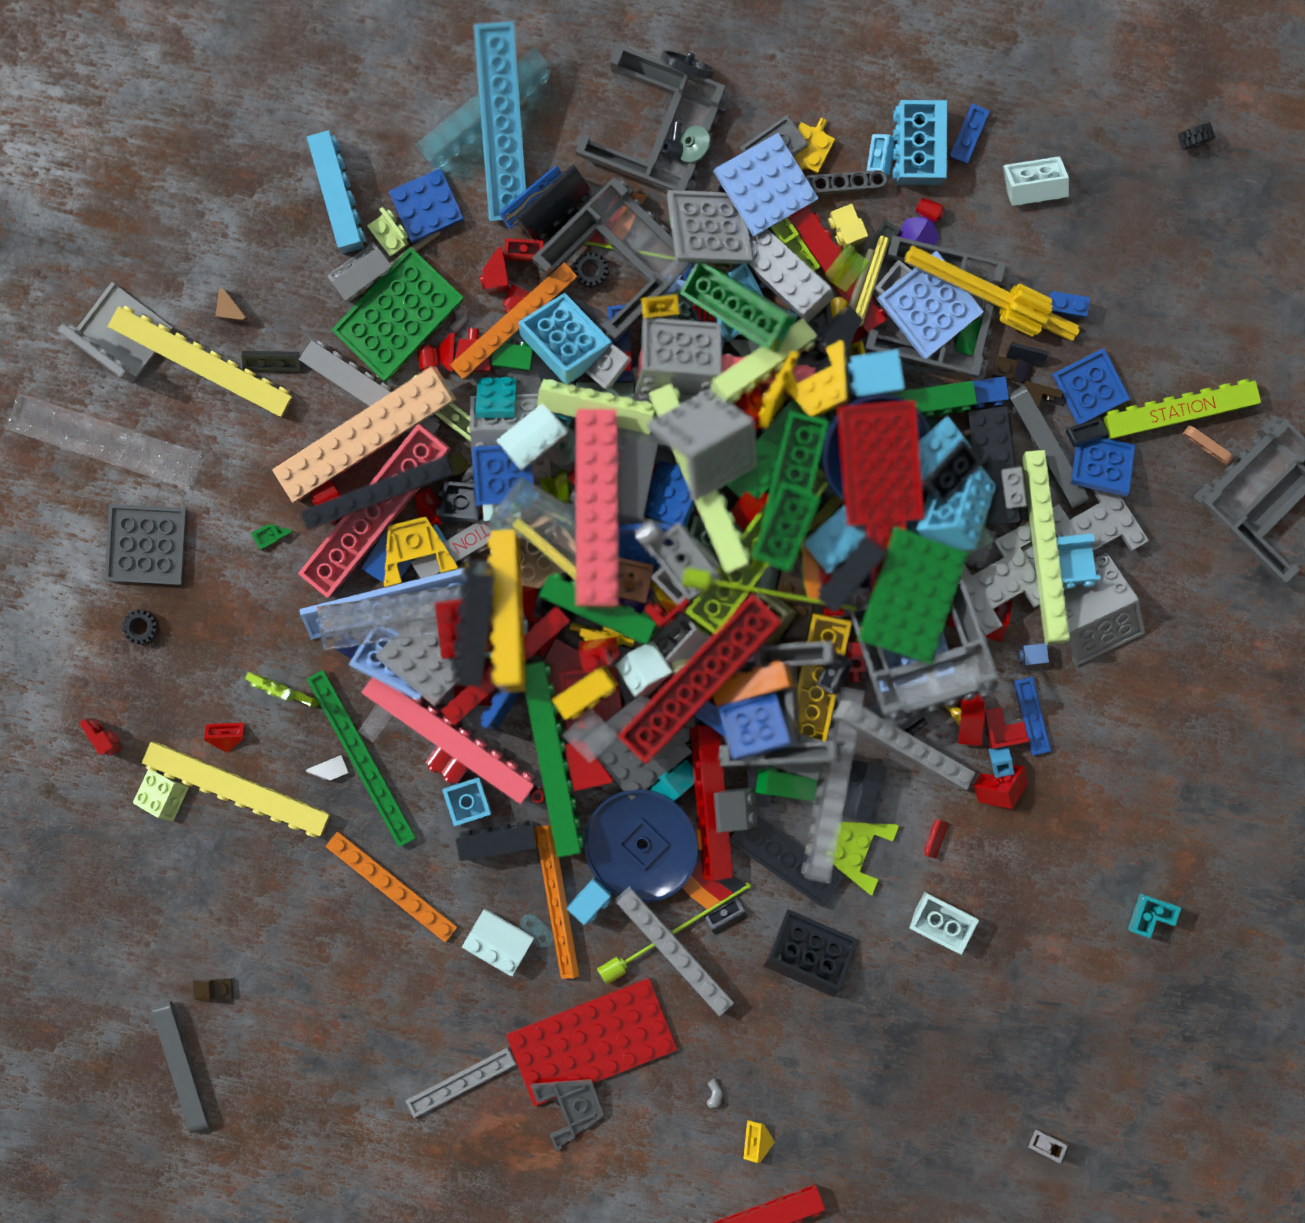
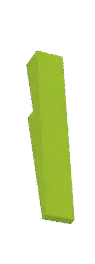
(790, 238)

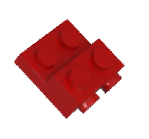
(105, 741)

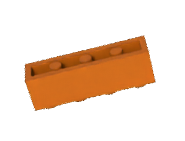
(755, 683)

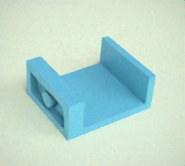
(1077, 561)

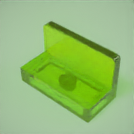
(846, 268)
(556, 486)

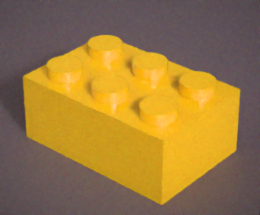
(586, 693)

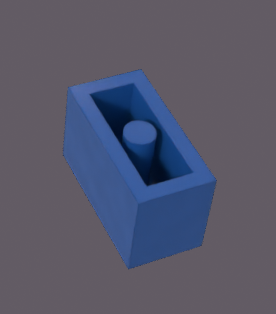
(1069, 305)
(990, 391)

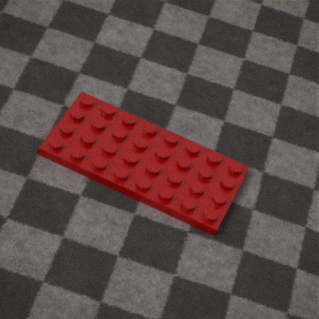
(593, 1038)

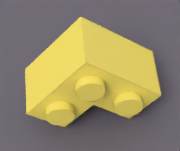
(847, 226)

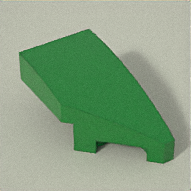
(268, 535)

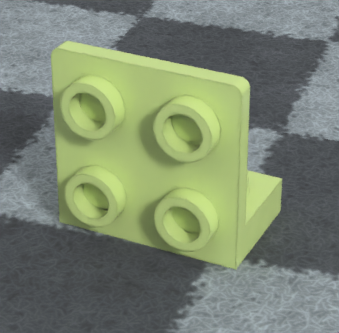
(388, 234)
(160, 795)

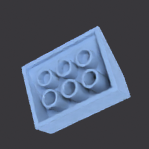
(366, 662)

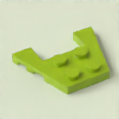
(277, 689)
(853, 846)

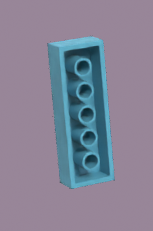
(335, 191)

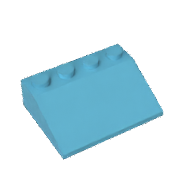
(564, 338)

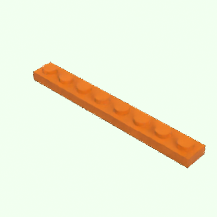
(509, 325)
(391, 886)
(557, 903)

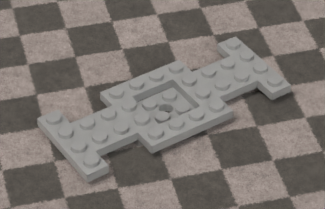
(1017, 568)

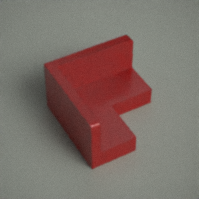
(747, 509)
(971, 721)
(1001, 734)
(1002, 790)

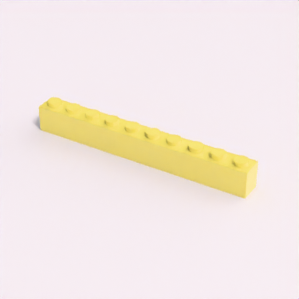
(195, 359)
(236, 788)

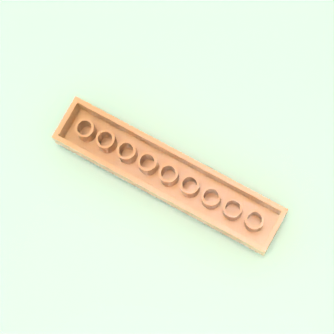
(364, 434)

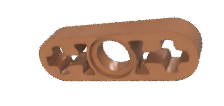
(1208, 445)

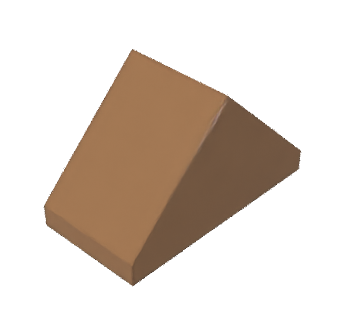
(228, 309)

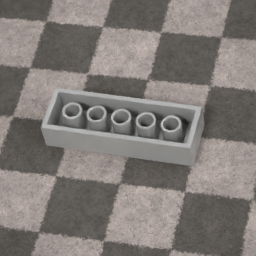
(788, 276)

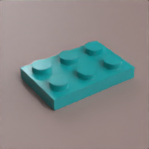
(496, 397)

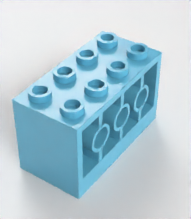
(932, 140)
(874, 374)
(962, 517)

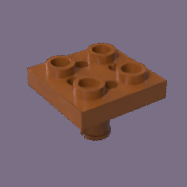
(640, 572)

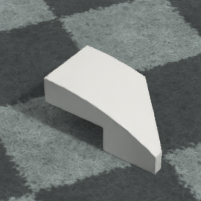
(330, 769)

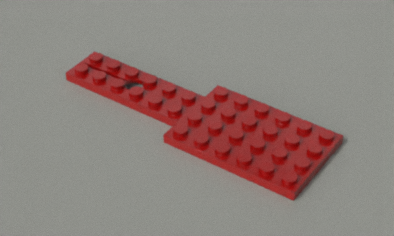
(880, 469)

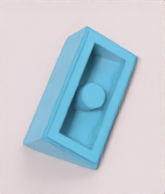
(881, 153)

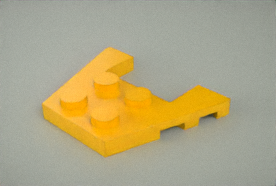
(823, 389)
(775, 400)
(412, 541)

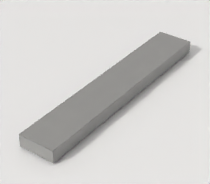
(461, 1082)

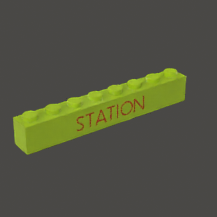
(1181, 410)

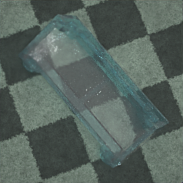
(542, 513)

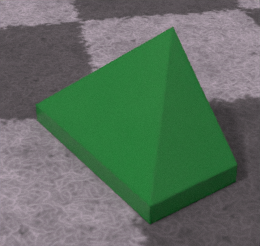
(968, 337)

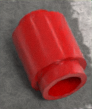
(930, 209)
(427, 357)

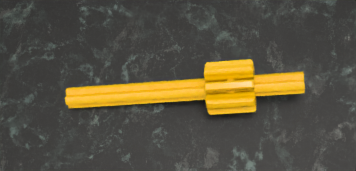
(1019, 308)

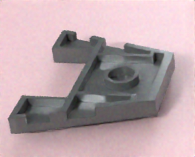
(578, 1105)

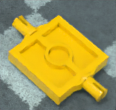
(818, 149)
(593, 633)

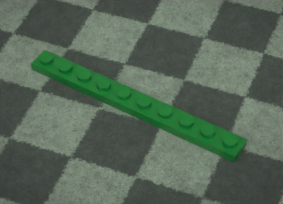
(361, 758)

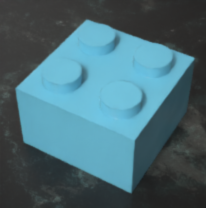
(467, 801)
(589, 901)

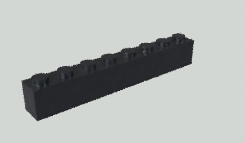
(377, 492)

